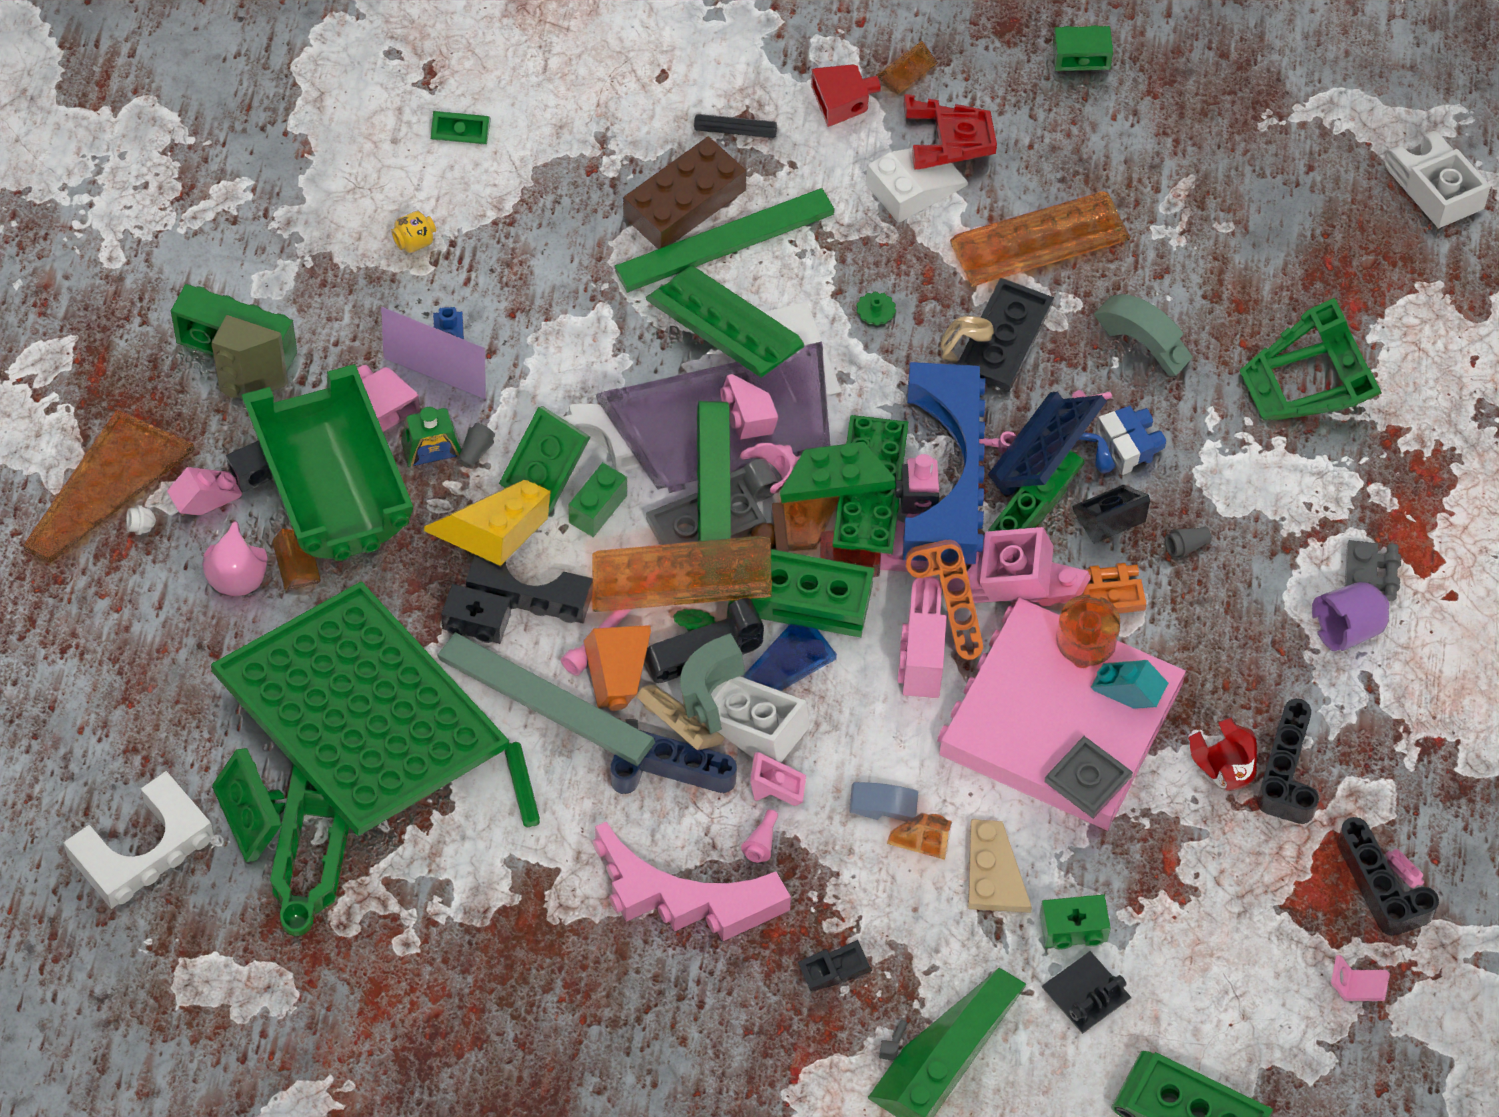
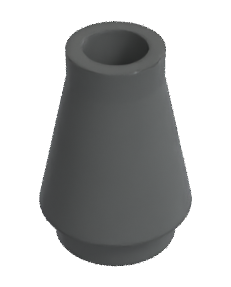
(476, 443)
(1184, 541)

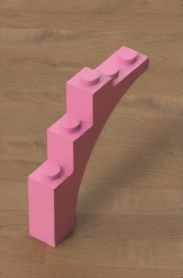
(727, 906)

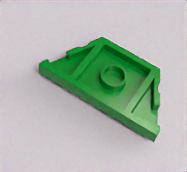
(836, 472)

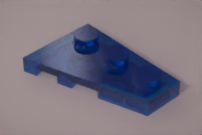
(791, 657)

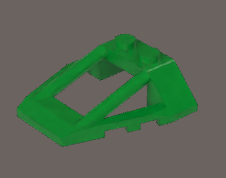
(1343, 351)

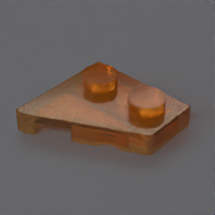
(807, 520)
(923, 835)

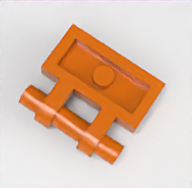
(1124, 593)

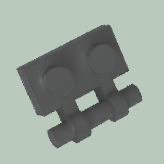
(1362, 565)

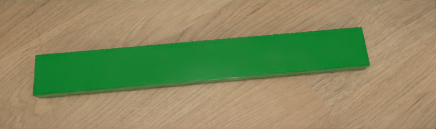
(724, 240)

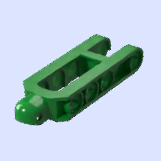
(299, 911)

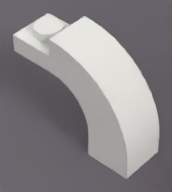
(596, 424)

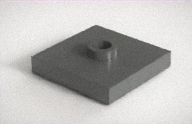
(1088, 777)

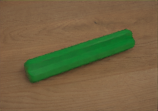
(522, 785)

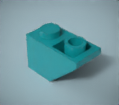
(1131, 683)

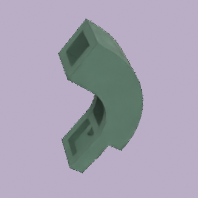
(1149, 325)
(705, 671)

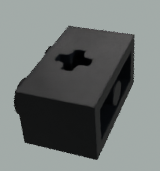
(476, 614)

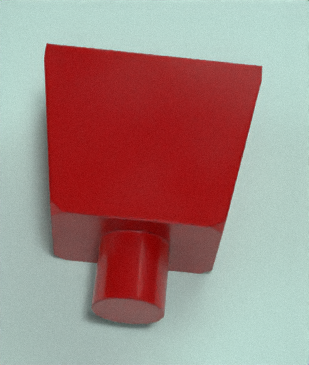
(842, 92)

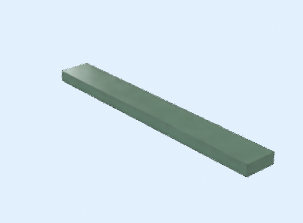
(546, 699)

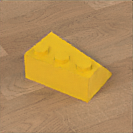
(497, 522)

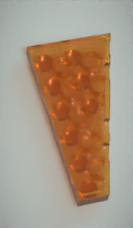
(113, 472)

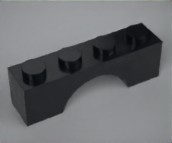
(563, 598)

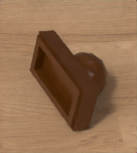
(775, 530)

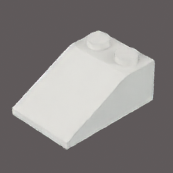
(907, 189)
(760, 717)

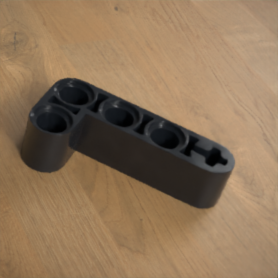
(669, 656)
(1287, 758)
(1382, 876)

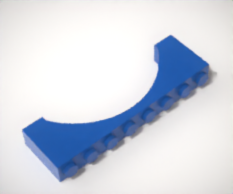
(953, 398)

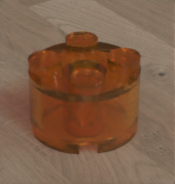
(1088, 630)

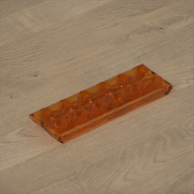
(1039, 238)
(681, 573)

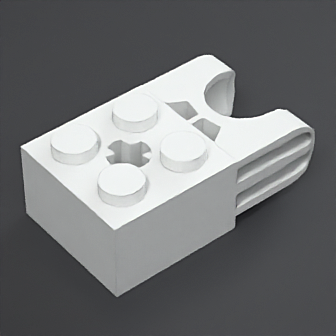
(1439, 180)

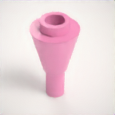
(759, 844)

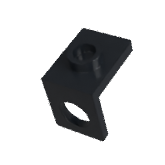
(909, 499)

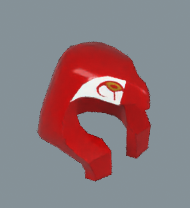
(1230, 761)

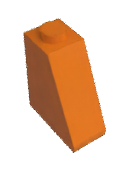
(616, 663)

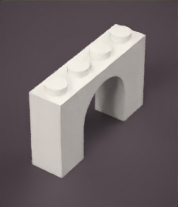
(120, 876)

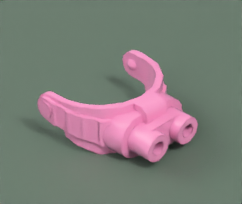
(778, 455)

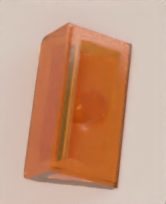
(907, 68)
(295, 565)

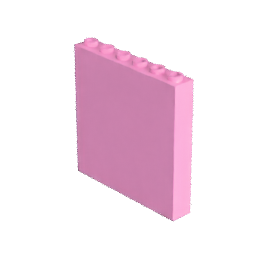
(1037, 705)

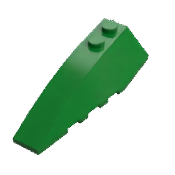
(942, 1053)

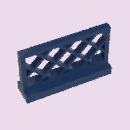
(1044, 441)

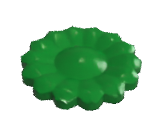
(876, 308)
(693, 618)

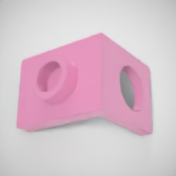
(1359, 984)

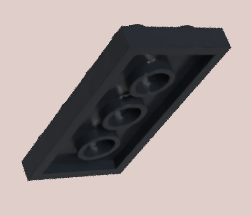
(1016, 319)

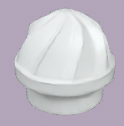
(139, 520)

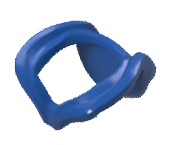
(1104, 461)

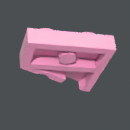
(1065, 584)

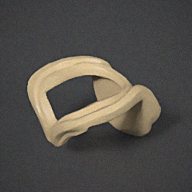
(971, 326)

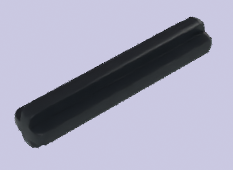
(736, 126)

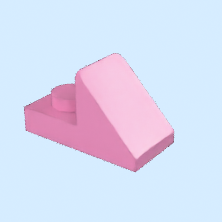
(776, 779)

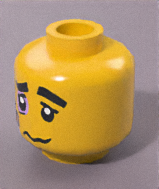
(413, 231)

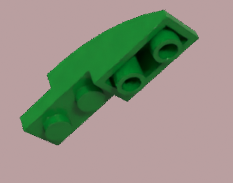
(1035, 502)

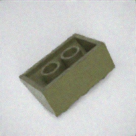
(248, 358)

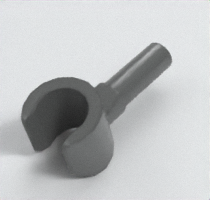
(889, 1049)

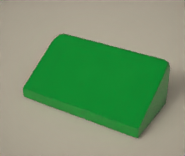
(460, 127)

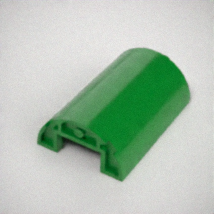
(331, 466)

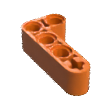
(953, 600)

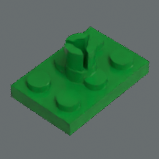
(546, 454)
(248, 804)

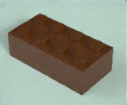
(684, 193)

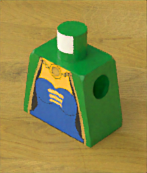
(429, 437)

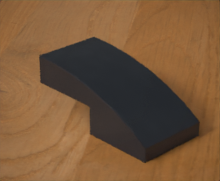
(836, 967)

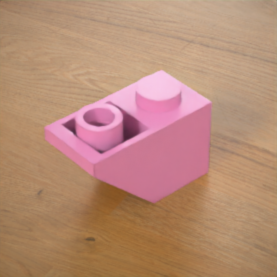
(749, 408)
(203, 490)

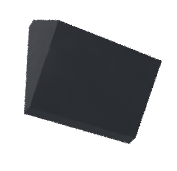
(1112, 512)

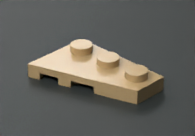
(674, 715)
(993, 870)

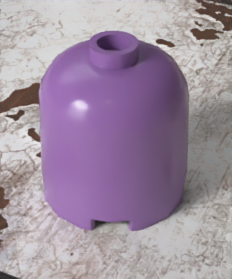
(1350, 615)

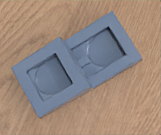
(883, 800)

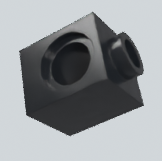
(248, 466)

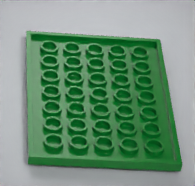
(359, 707)

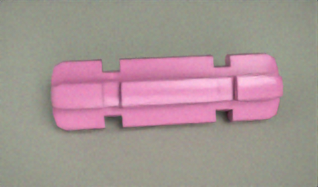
(1404, 868)

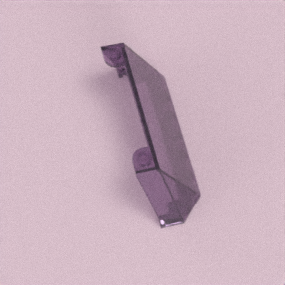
(661, 415)

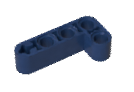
(676, 767)

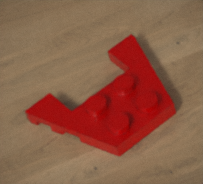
(961, 130)

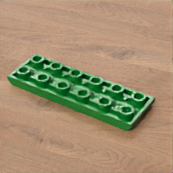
(726, 321)
(870, 518)

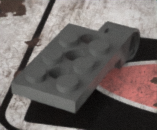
(746, 486)

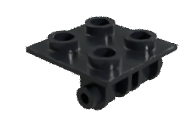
(1087, 992)

